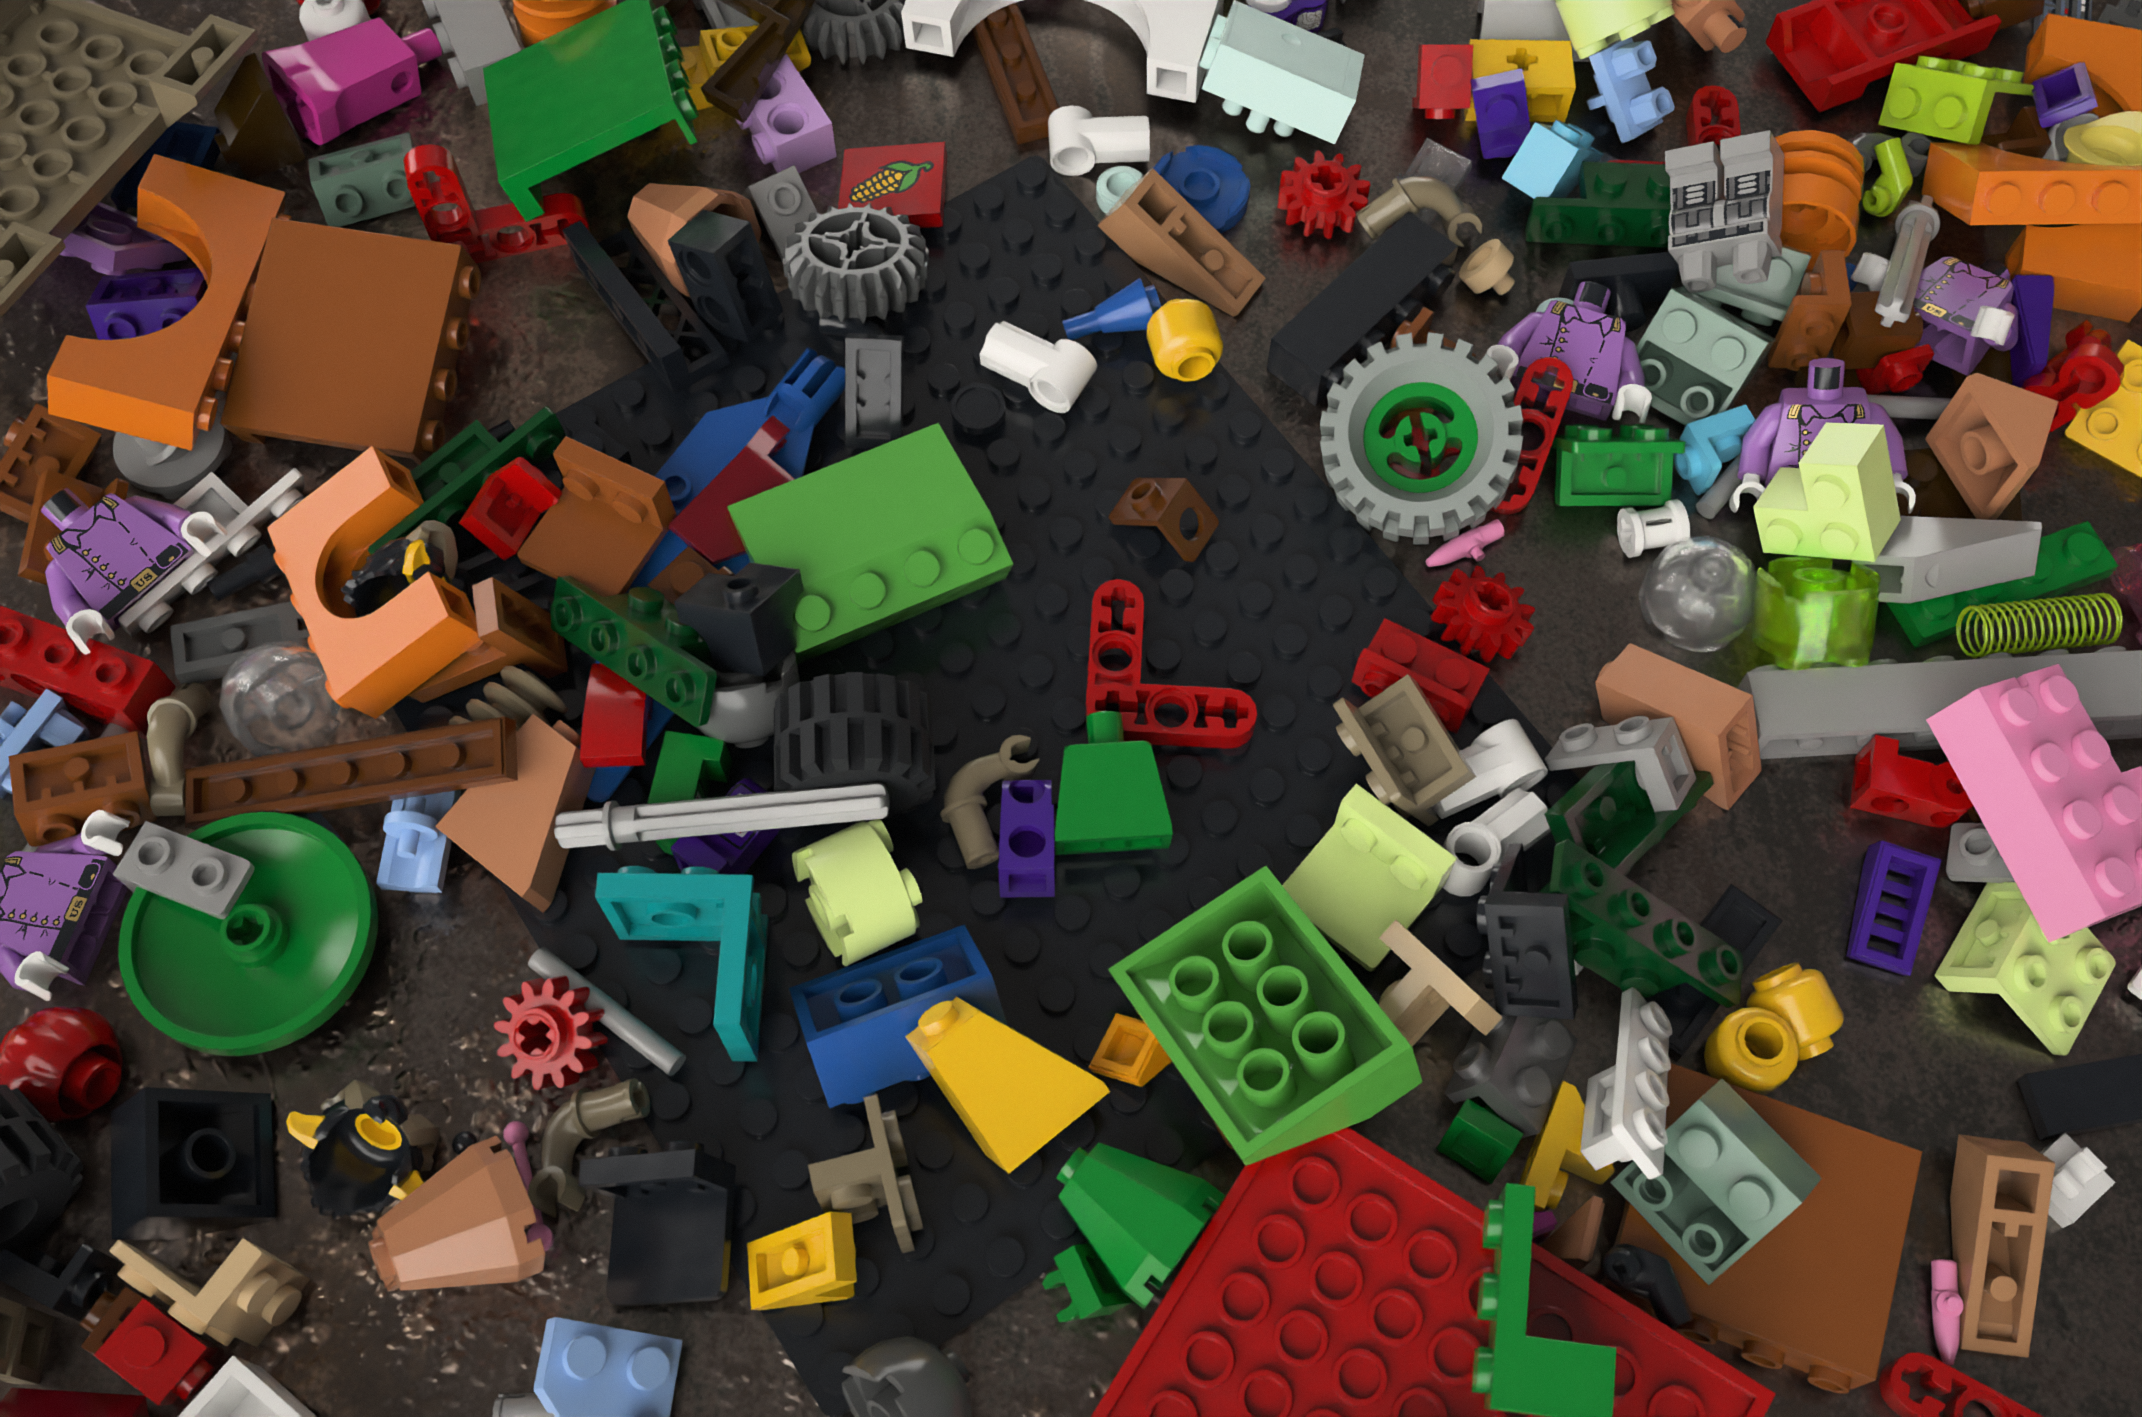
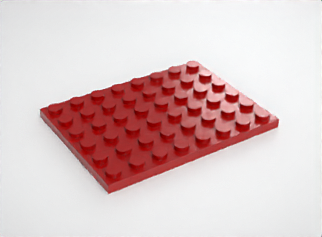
(1355, 1294)

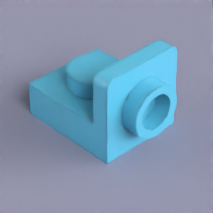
(1711, 444)

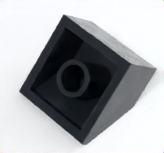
(190, 1163)

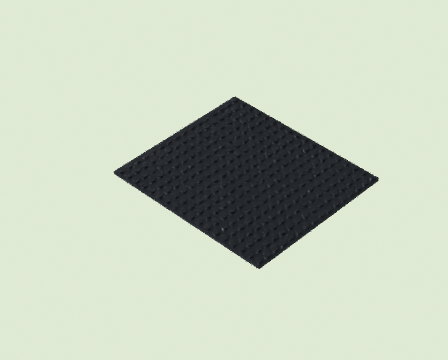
(1264, 609)

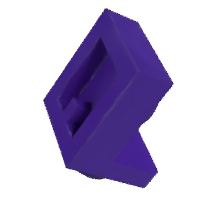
(1501, 113)

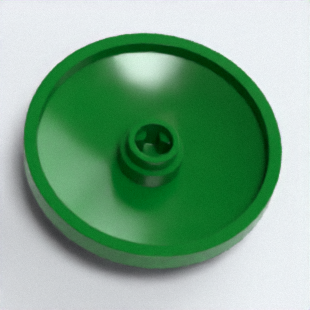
(275, 961)

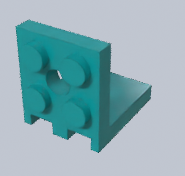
(700, 908)

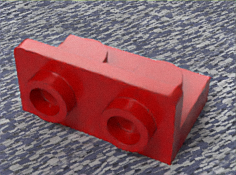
(1443, 675)

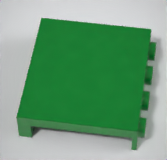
(584, 96)

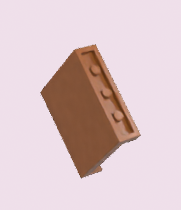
(352, 340)
(1825, 1275)

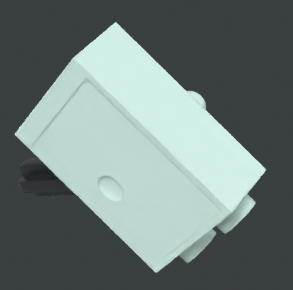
(1281, 73)

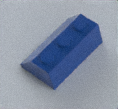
(863, 1012)

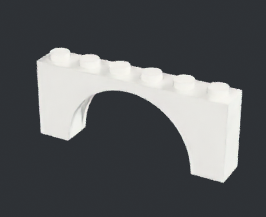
(1169, 30)

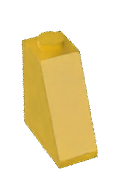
(1001, 1081)

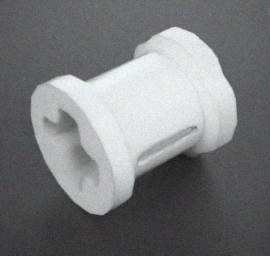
(1652, 527)

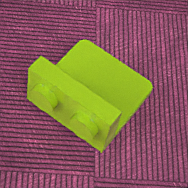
(1946, 97)

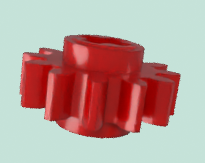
(1322, 194)
(1482, 614)
(550, 1032)

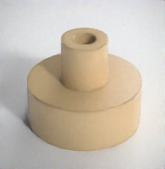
(1488, 268)

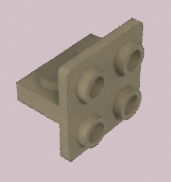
(1406, 749)
(870, 1179)

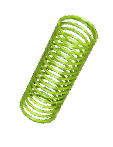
(2039, 602)

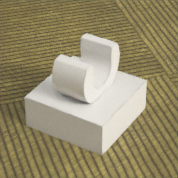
(2076, 1181)

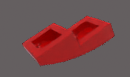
(614, 721)

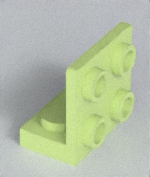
(1367, 876)
(2009, 956)

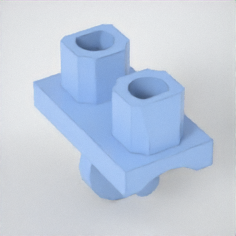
(1626, 90)
(43, 724)
(414, 849)

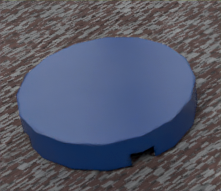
(1209, 182)

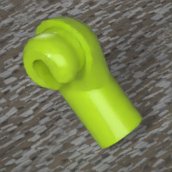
(1893, 181)

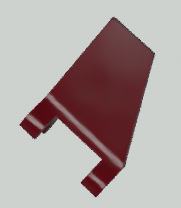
(706, 520)

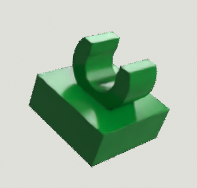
(1480, 1140)
(1088, 1283)

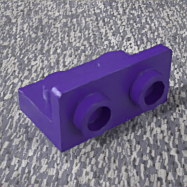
(143, 302)

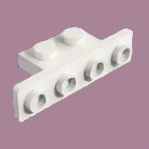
(241, 523)
(1630, 1099)

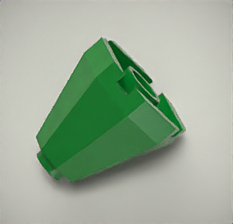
(1135, 1214)

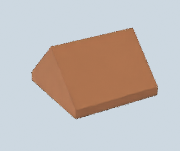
(1991, 441)

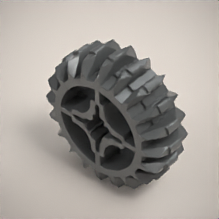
(854, 28)
(856, 262)

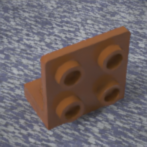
(602, 523)

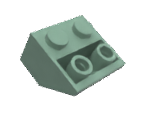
(1698, 357)
(1720, 1182)

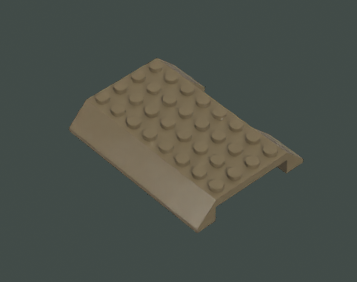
(80, 108)

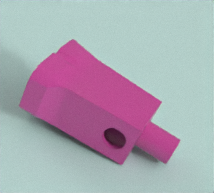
(347, 76)

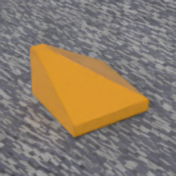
(1129, 1052)

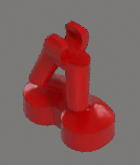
(2079, 374)

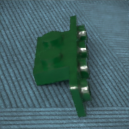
(1616, 207)
(461, 467)
(640, 642)
(1614, 815)
(1637, 936)

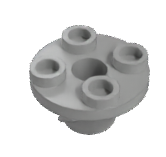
(167, 468)

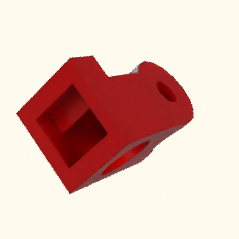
(1906, 786)

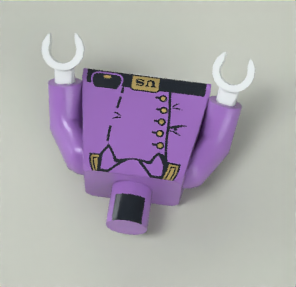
(1960, 306)
(1592, 347)
(1790, 426)
(115, 556)
(59, 906)

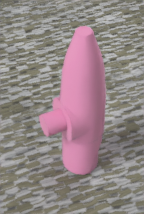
(1467, 544)
(1946, 1308)

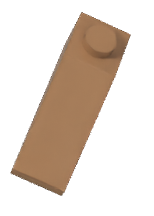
(1180, 245)
(1998, 1240)

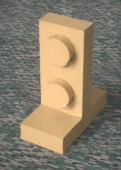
(1428, 990)

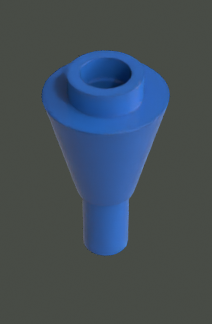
(1124, 311)

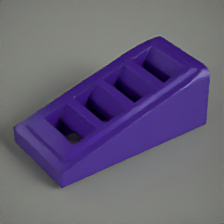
(2064, 95)
(2034, 302)
(1923, 875)

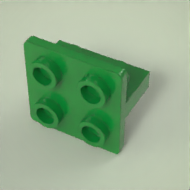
(1614, 468)

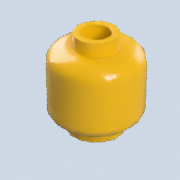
(1184, 339)
(1804, 1002)
(1752, 1050)

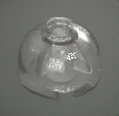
(1699, 593)
(278, 699)

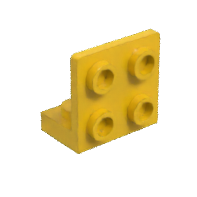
(2115, 424)

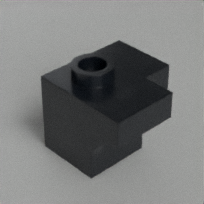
(744, 616)

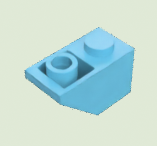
(1551, 160)

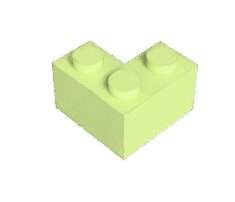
(1836, 501)

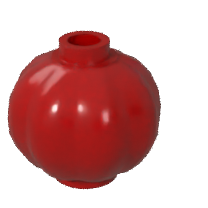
(62, 1062)

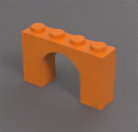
(320, 543)

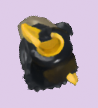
(401, 563)
(362, 1151)

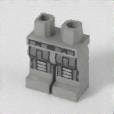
(1725, 208)

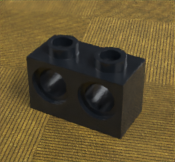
(726, 275)

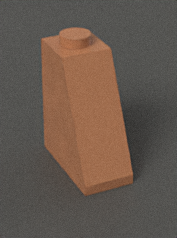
(1710, 715)
(513, 822)

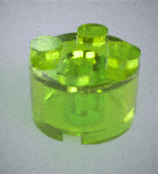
(1815, 612)

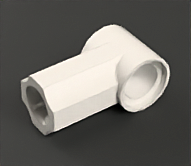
(1083, 140)
(1049, 370)
(1502, 762)
(1511, 820)

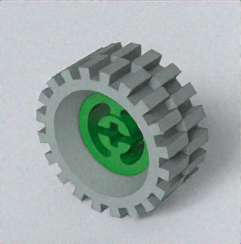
(1482, 427)

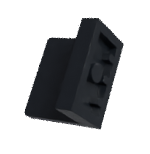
(1528, 944)

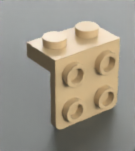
(239, 1300)

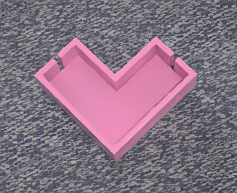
(2049, 797)

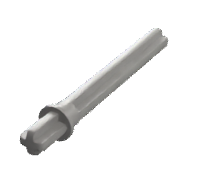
(1915, 229)
(721, 815)

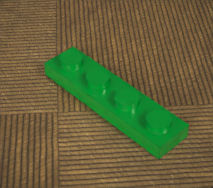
(2063, 564)

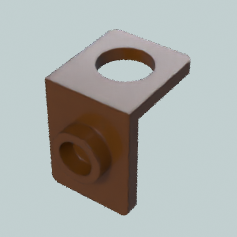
(1161, 504)

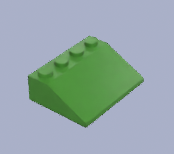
(875, 539)
(1267, 1021)

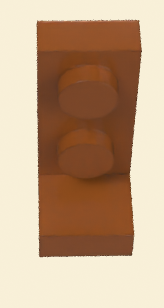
(510, 634)

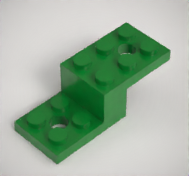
(1526, 1371)

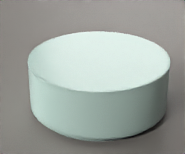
(1113, 184)

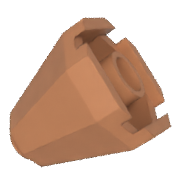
(664, 209)
(461, 1226)

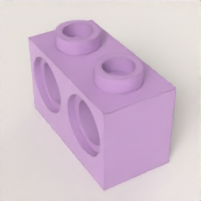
(790, 123)

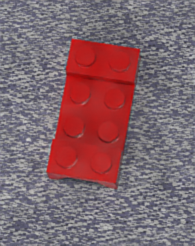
(1846, 44)

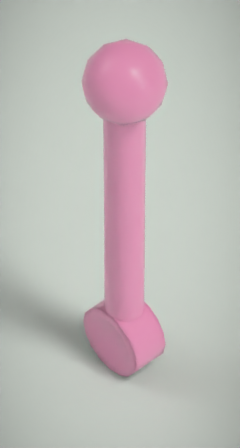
(516, 1135)

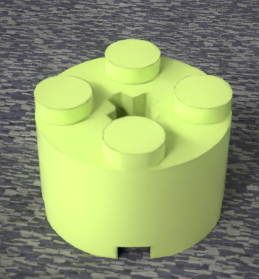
(1601, 22)
(858, 891)

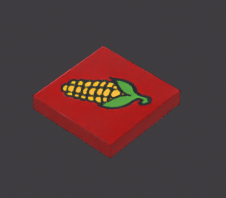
(898, 177)

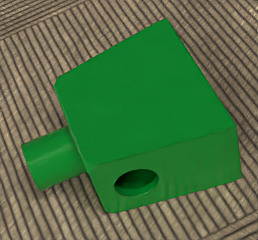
(1110, 793)

